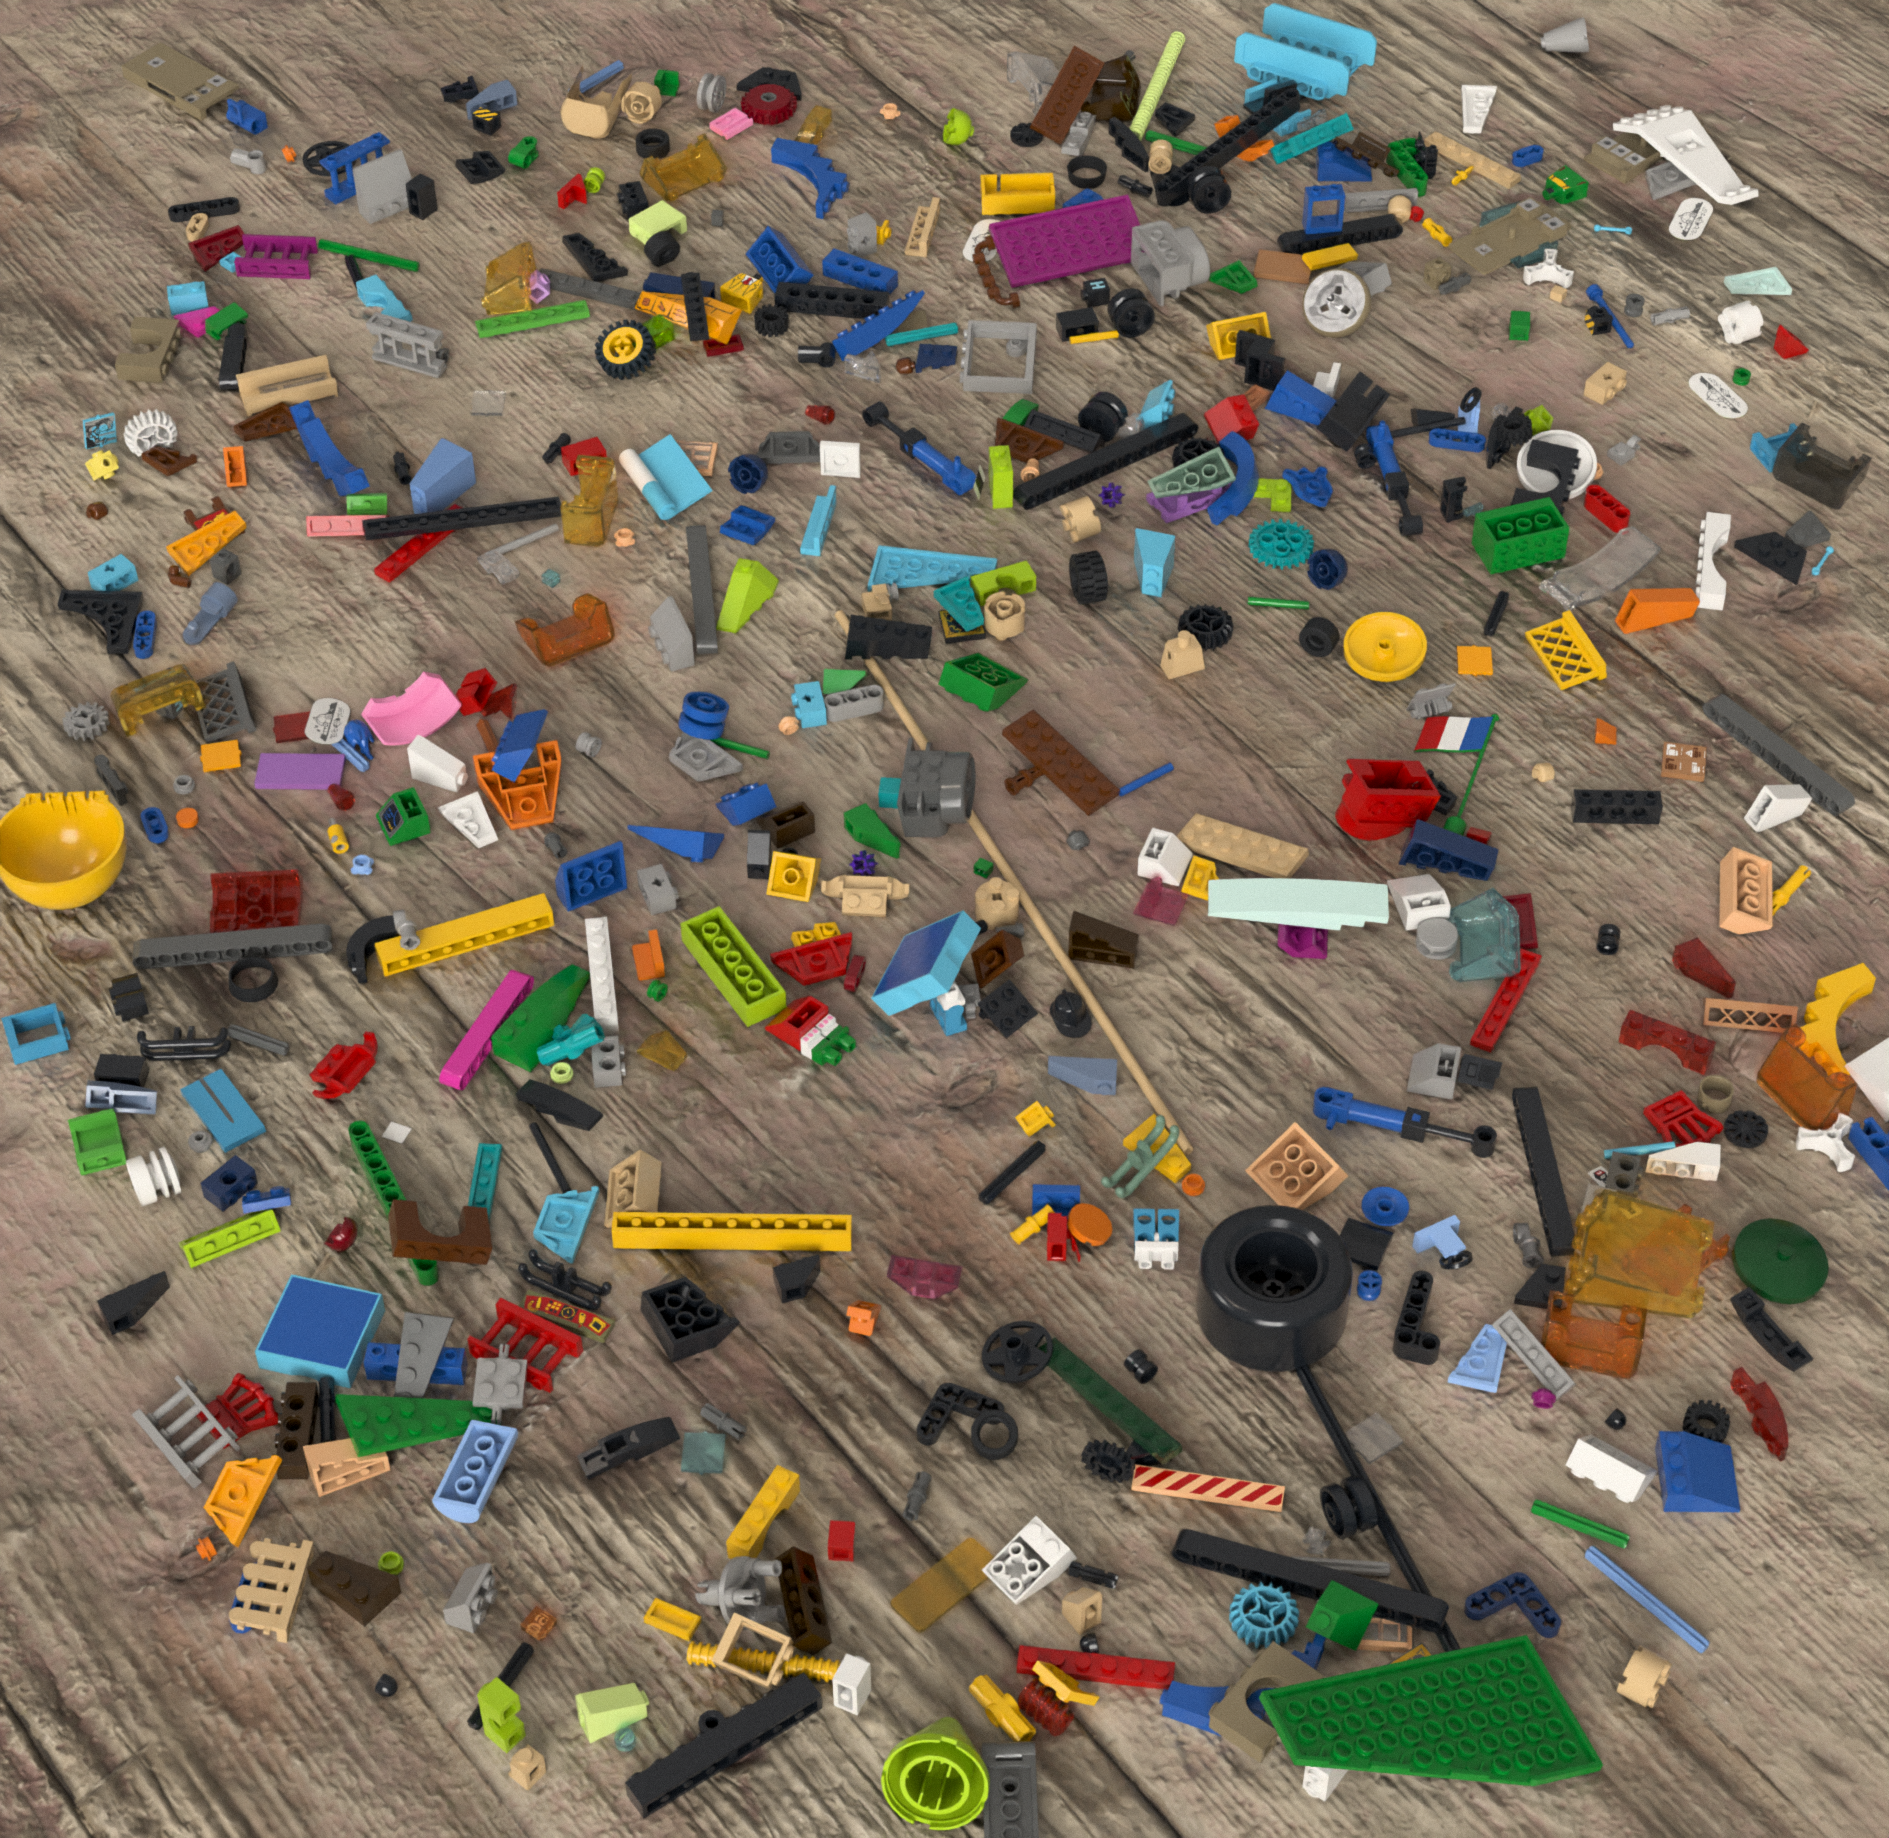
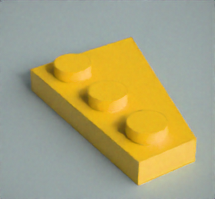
(1174, 1163)

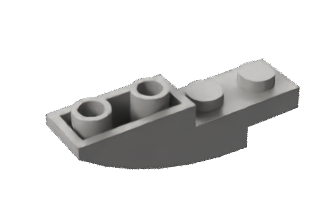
(1079, 134)

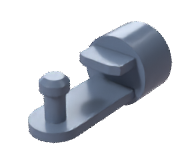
(215, 605)

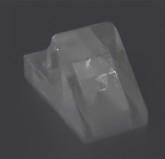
(864, 368)

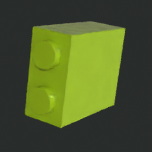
(1000, 477)

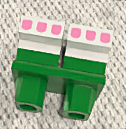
(826, 1041)

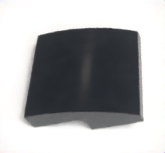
(480, 167)
(1366, 1243)

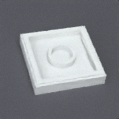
(840, 459)

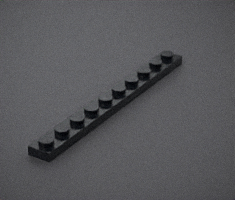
(461, 518)

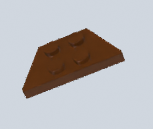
(1024, 442)

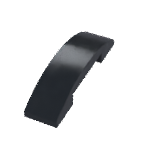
(1767, 1333)

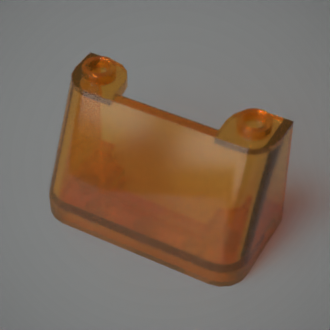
(572, 636)
(1802, 1086)

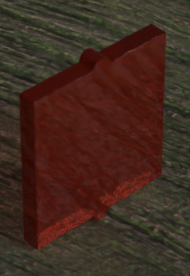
(290, 727)

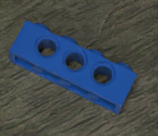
(859, 272)
(383, 1358)

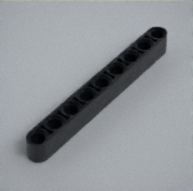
(1543, 1171)

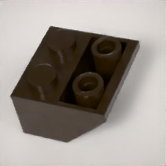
(788, 823)

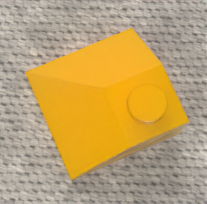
(793, 876)

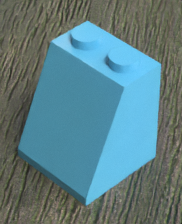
(1153, 560)

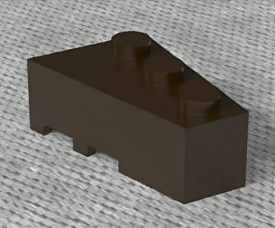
(1101, 942)
(353, 1585)

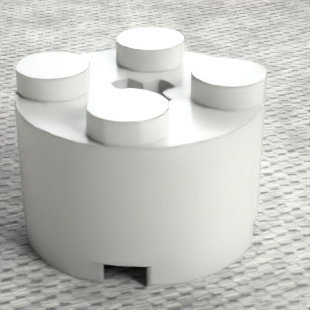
(1741, 322)

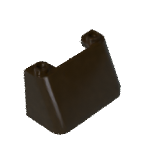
(1115, 91)

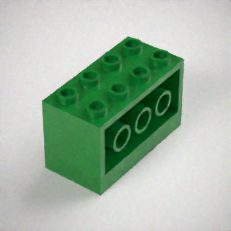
(1520, 535)

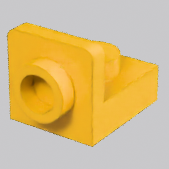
(883, 232)
(1035, 1118)

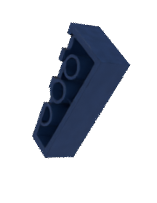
(1448, 852)

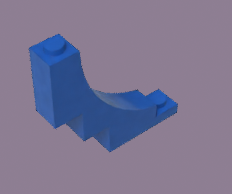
(320, 448)
(1192, 1703)

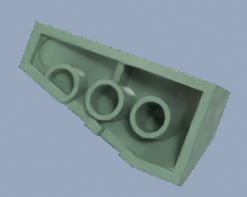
(1199, 474)

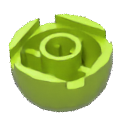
(958, 127)

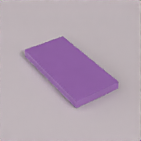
(299, 771)

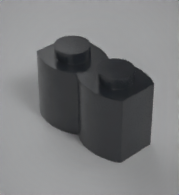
(129, 997)

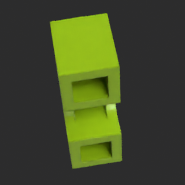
(1016, 577)
(498, 1710)

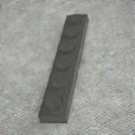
(592, 289)

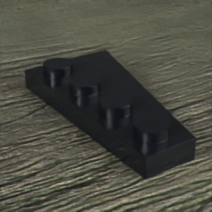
(592, 259)

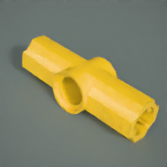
(1001, 1709)

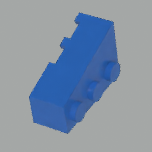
(1299, 400)

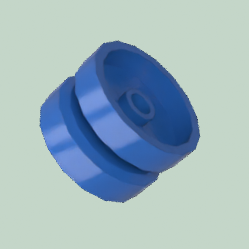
(703, 715)

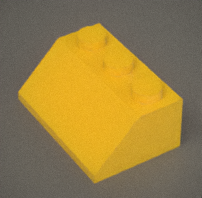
(1223, 333)

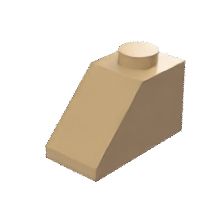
(1082, 1609)

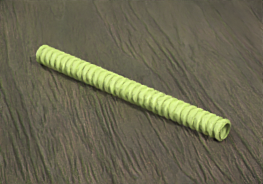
(1157, 84)

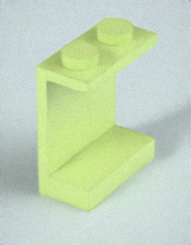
(656, 219)

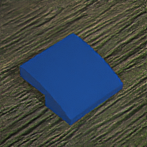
(747, 525)

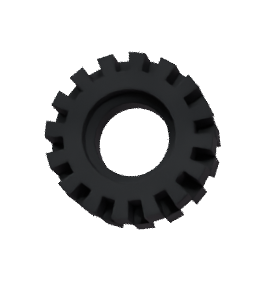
(771, 320)
(1514, 429)
(1708, 1412)

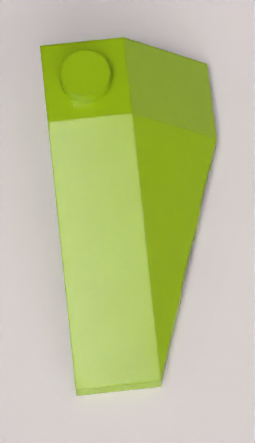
(745, 594)

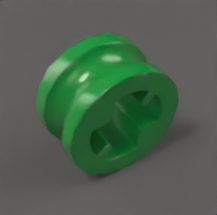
(1741, 376)
(657, 990)

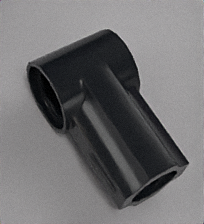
(822, 354)

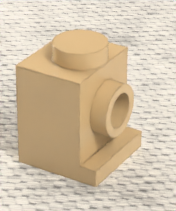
(524, 1763)

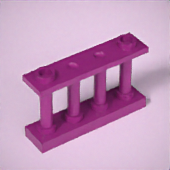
(276, 268)

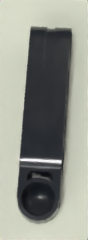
(233, 356)

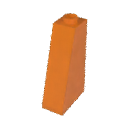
(1655, 607)

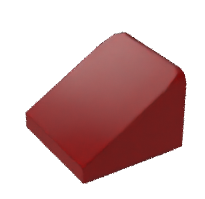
(1479, 835)

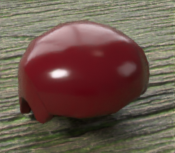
(343, 1235)

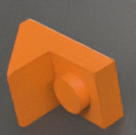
(863, 1317)

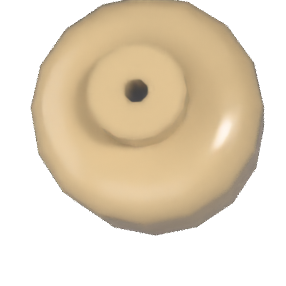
(1543, 772)

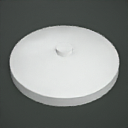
(1544, 481)

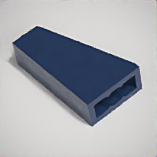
(672, 285)

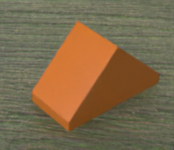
(235, 466)

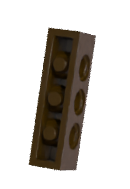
(303, 1397)
(803, 1601)

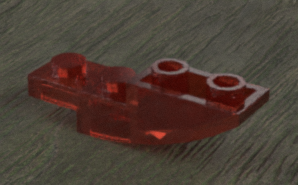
(1768, 1416)

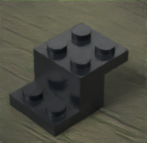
(1258, 358)

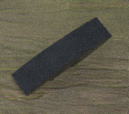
(1129, 143)
(561, 1105)

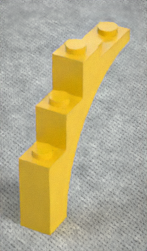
(1833, 997)

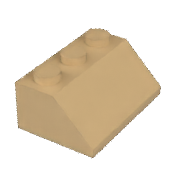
(633, 1186)

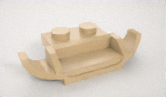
(865, 893)

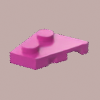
(195, 320)

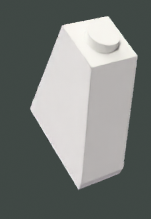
(435, 765)
(1776, 805)

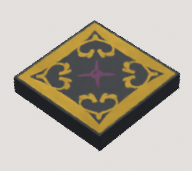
(954, 632)

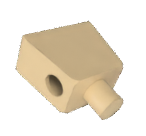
(1182, 656)

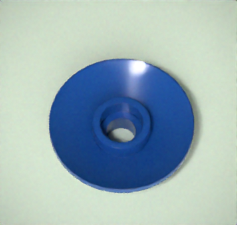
(1387, 1199)

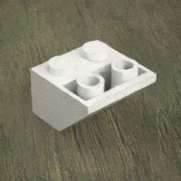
(1164, 857)

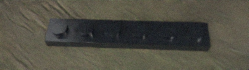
(694, 306)

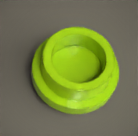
(391, 1563)

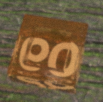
(538, 1623)

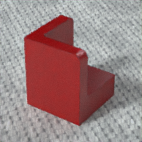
(841, 1540)

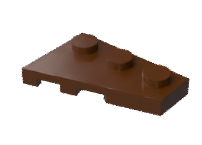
(266, 423)

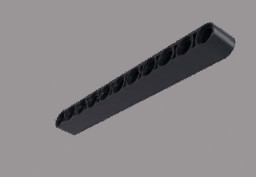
(1230, 144)
(1105, 461)
(1306, 1578)

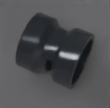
(1608, 939)
(1138, 1364)

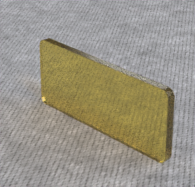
(943, 1585)

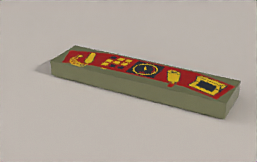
(568, 1316)

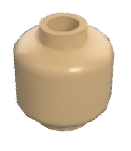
(1400, 207)

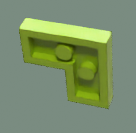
(1279, 492)

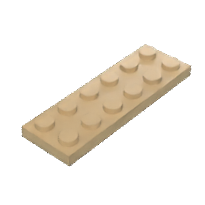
(1242, 847)

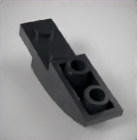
(1494, 448)
(626, 1444)

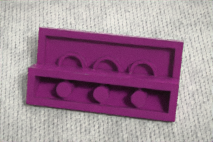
(1303, 941)

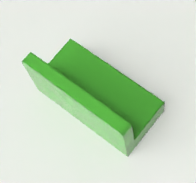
(367, 504)

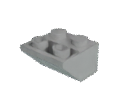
(1435, 1071)
(471, 1598)

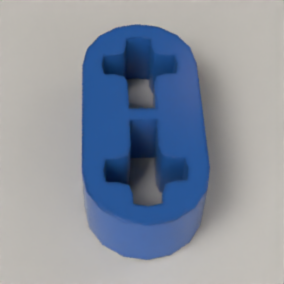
(1527, 155)

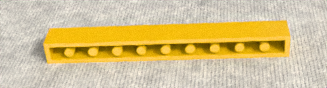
(732, 1231)

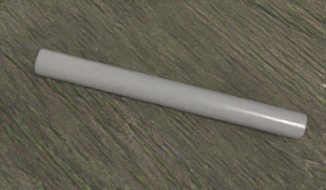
(527, 539)

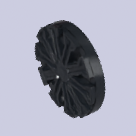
(1026, 135)
(1745, 1129)

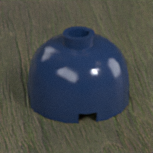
(748, 473)
(1327, 568)

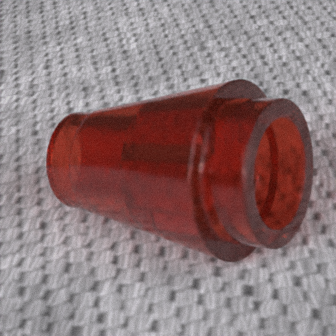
(820, 413)
(341, 797)

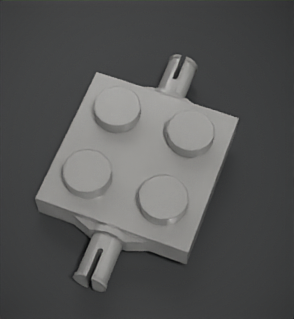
(500, 1383)

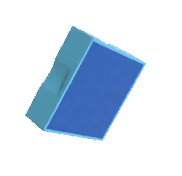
(926, 963)
(320, 1330)

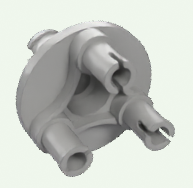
(743, 1590)

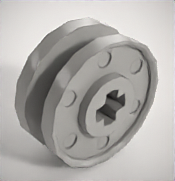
(711, 92)

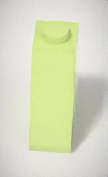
(610, 1709)

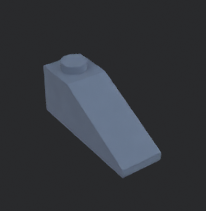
(493, 98)
(1089, 1074)

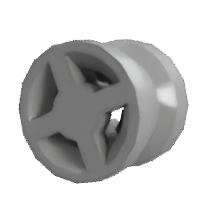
(588, 744)

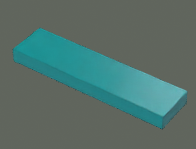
(485, 1176)

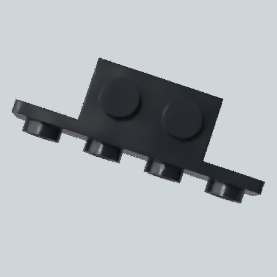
(1270, 94)

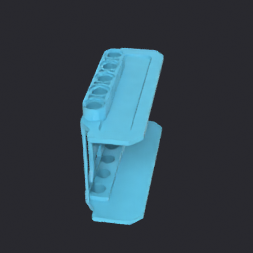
(1305, 50)

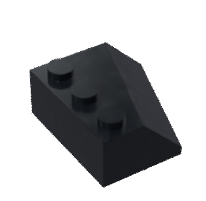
(685, 1318)

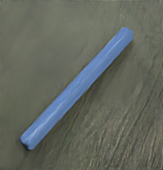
(1647, 1599)

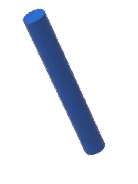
(1146, 779)

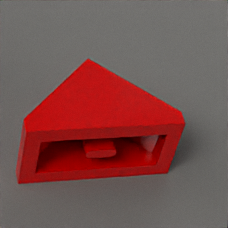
(1787, 344)

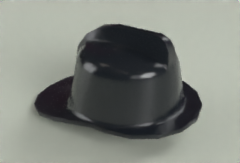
(1070, 1015)

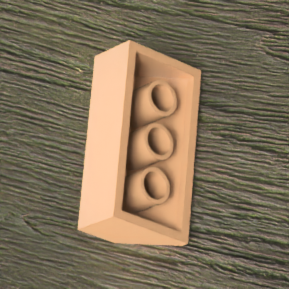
(1745, 892)

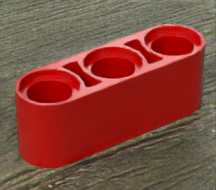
(1606, 508)

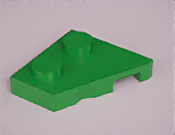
(1234, 277)

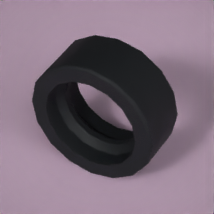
(652, 136)
(993, 1453)

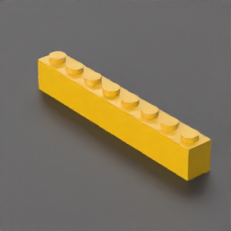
(467, 934)

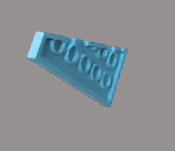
(923, 568)

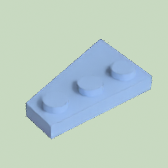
(1482, 1362)

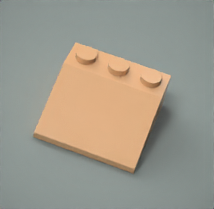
(1296, 1170)

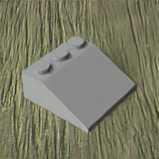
(382, 186)
(1374, 274)

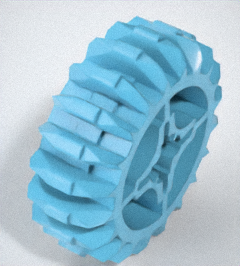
(1268, 1607)

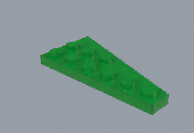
(394, 1423)

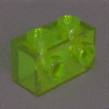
(660, 330)

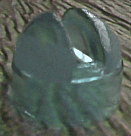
(627, 1742)

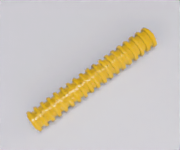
(764, 1661)

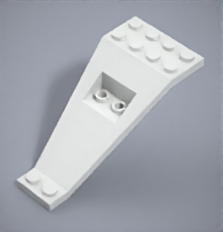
(1688, 146)

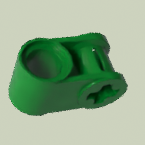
(524, 152)

